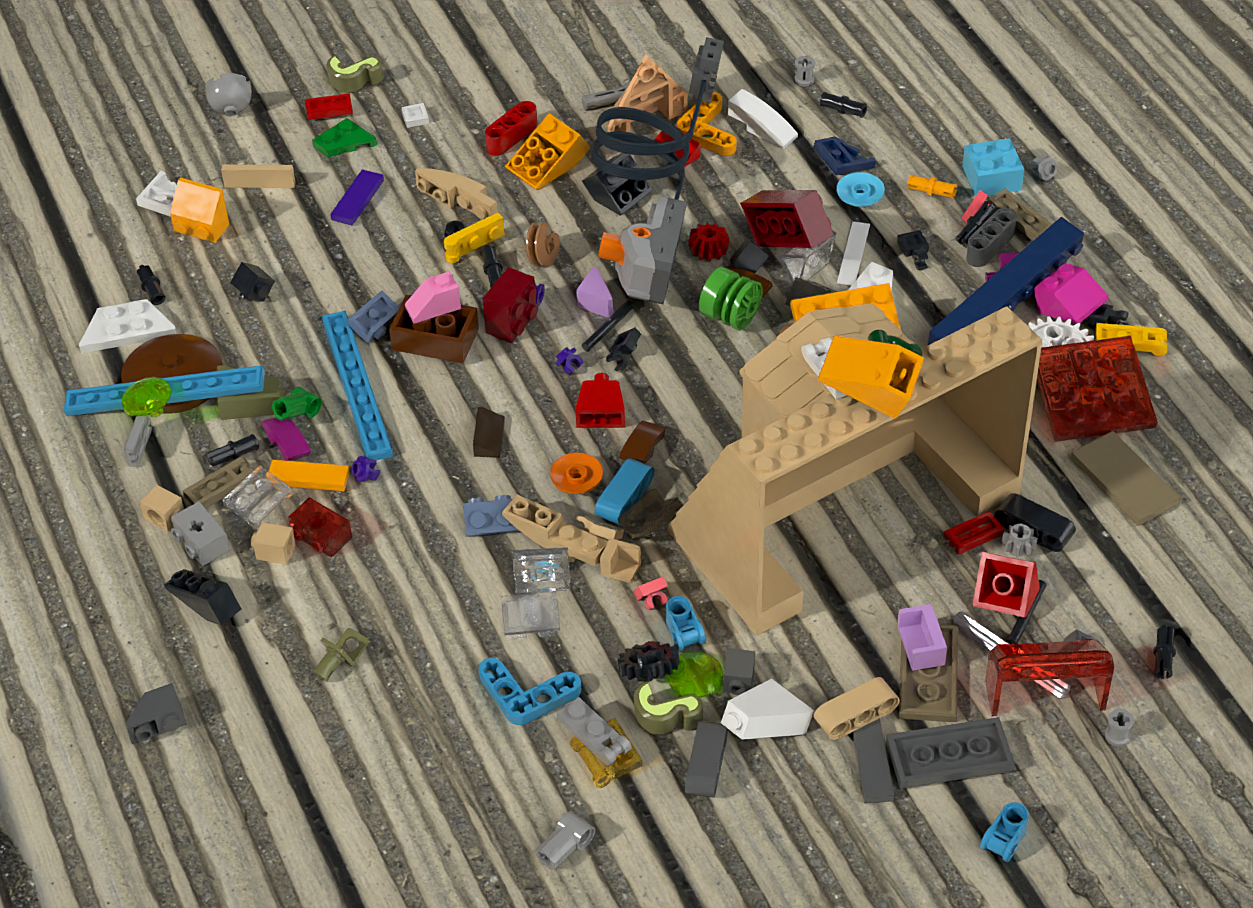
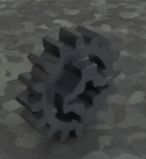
(648, 661)

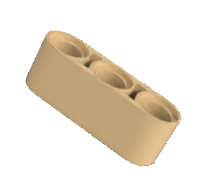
(856, 708)

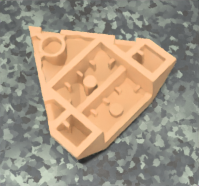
(650, 91)

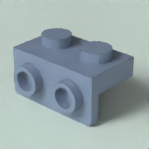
(374, 317)
(486, 516)

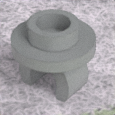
(1046, 169)

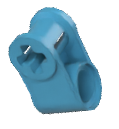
(683, 623)
(1004, 835)

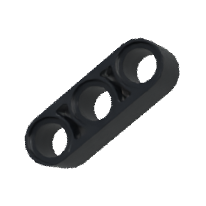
(1049, 527)

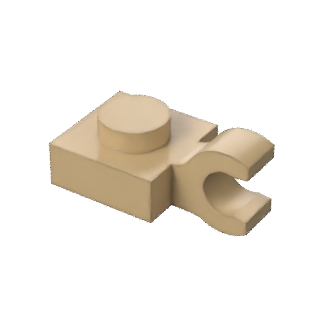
(601, 529)

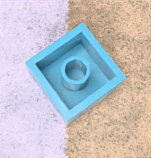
(993, 167)

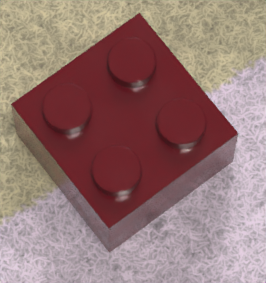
(510, 305)

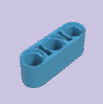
(624, 489)

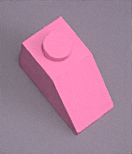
(434, 298)

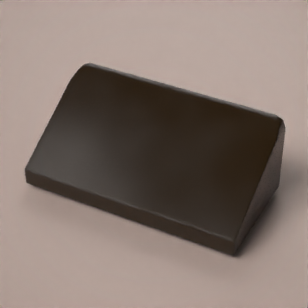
(488, 433)

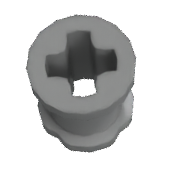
(804, 71)
(1119, 727)

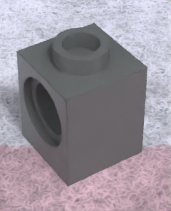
(738, 671)

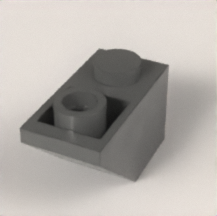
(155, 714)

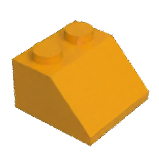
(199, 210)

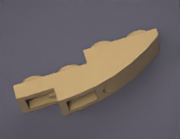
(456, 189)
(549, 530)

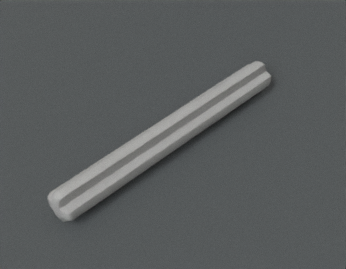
(990, 640)

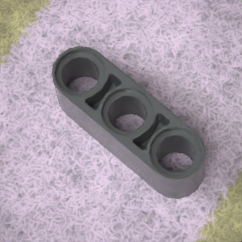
(991, 237)
(706, 759)

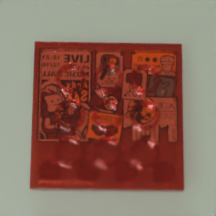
(1094, 389)

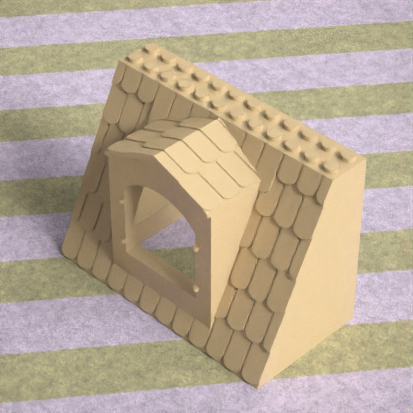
(803, 444)

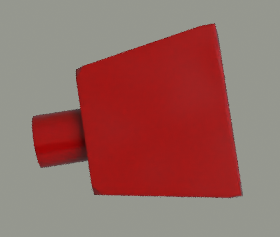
(600, 404)

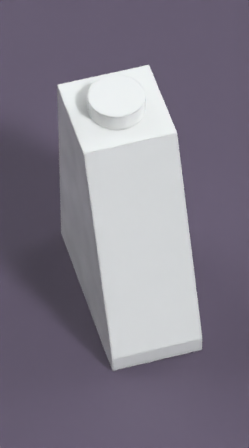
(767, 712)

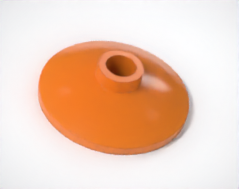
(576, 473)

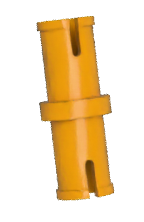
(932, 186)

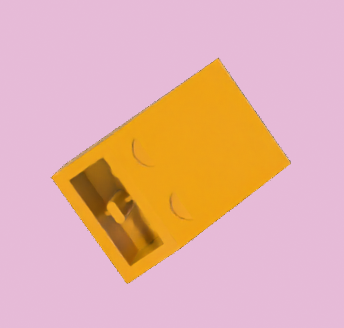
(548, 153)
(872, 372)

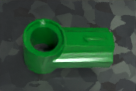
(296, 404)

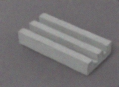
(137, 440)

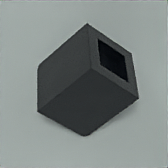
(749, 256)

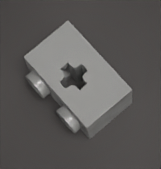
(200, 534)

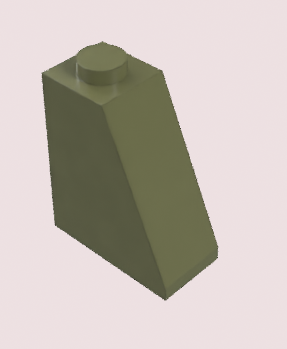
(253, 403)

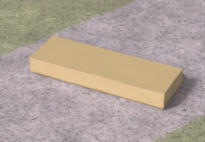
(258, 176)

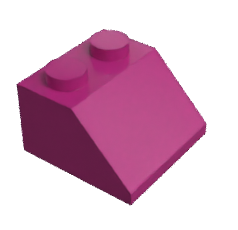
(1069, 294)

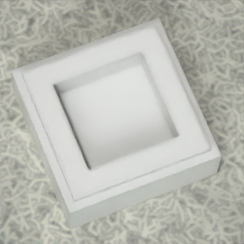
(415, 115)

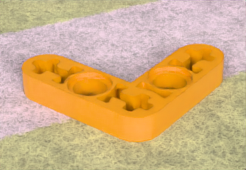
(721, 141)

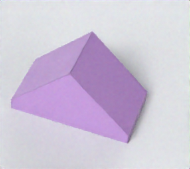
(594, 294)

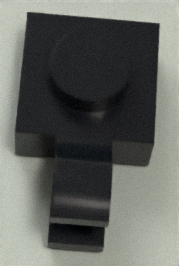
(914, 245)
(1106, 315)
(623, 346)

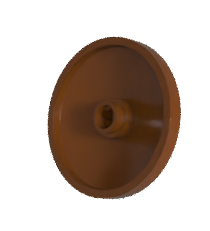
(172, 357)

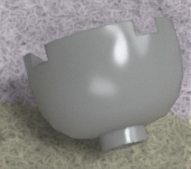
(229, 94)

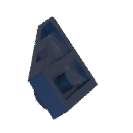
(842, 157)

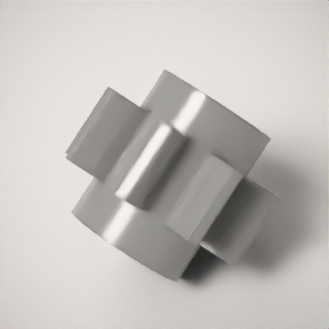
(1019, 540)

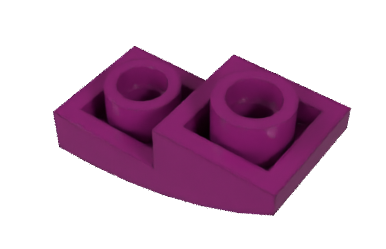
(287, 437)

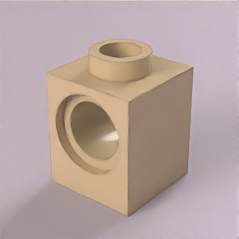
(160, 506)

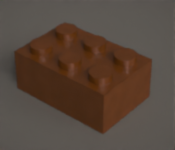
(439, 337)

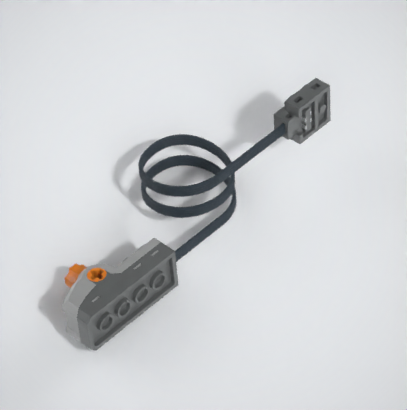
(648, 251)

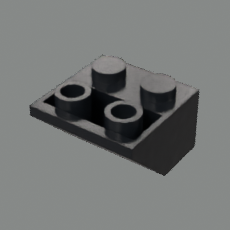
(615, 192)

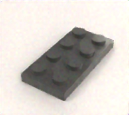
(949, 752)

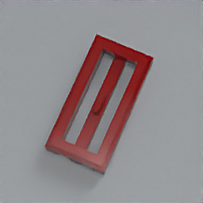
(976, 535)

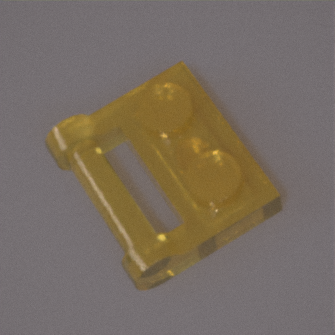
(622, 765)

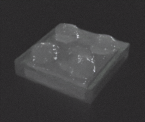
(541, 570)

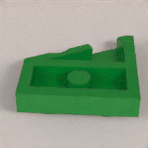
(343, 138)

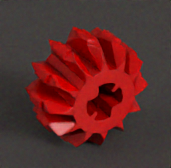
(708, 241)

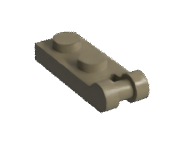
(219, 483)

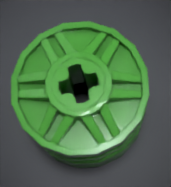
(730, 298)

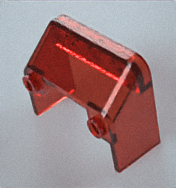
(1049, 662)

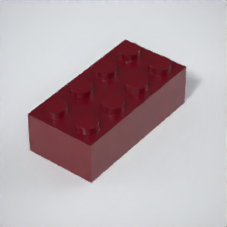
(787, 218)

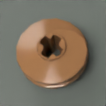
(542, 245)

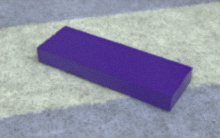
(357, 197)

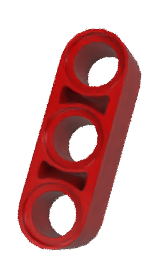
(511, 128)

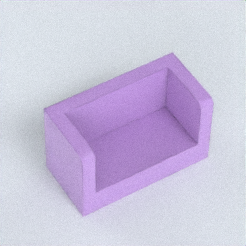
(922, 637)

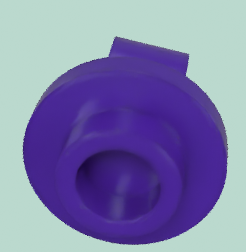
(567, 356)
(364, 469)

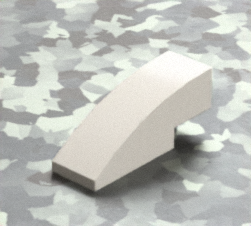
(761, 119)

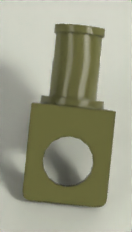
(337, 654)

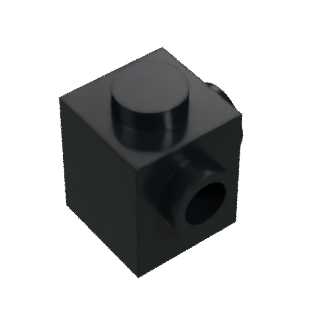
(252, 282)

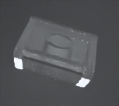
(807, 261)

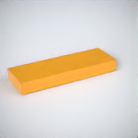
(311, 474)

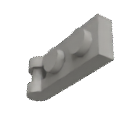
(593, 731)

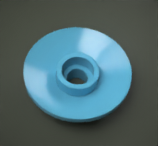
(860, 189)

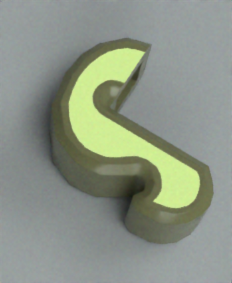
(354, 76)
(667, 714)

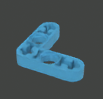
(521, 699)

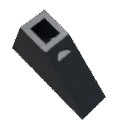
(204, 595)

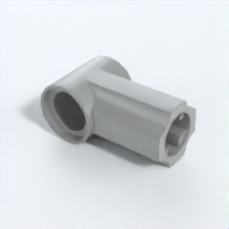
(570, 834)

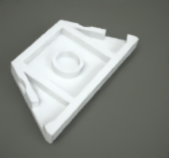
(124, 325)

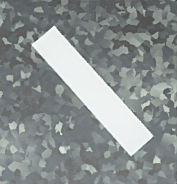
(853, 253)

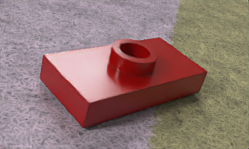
(328, 106)

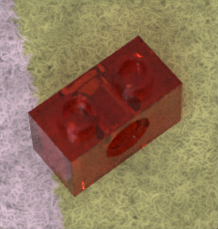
(320, 527)

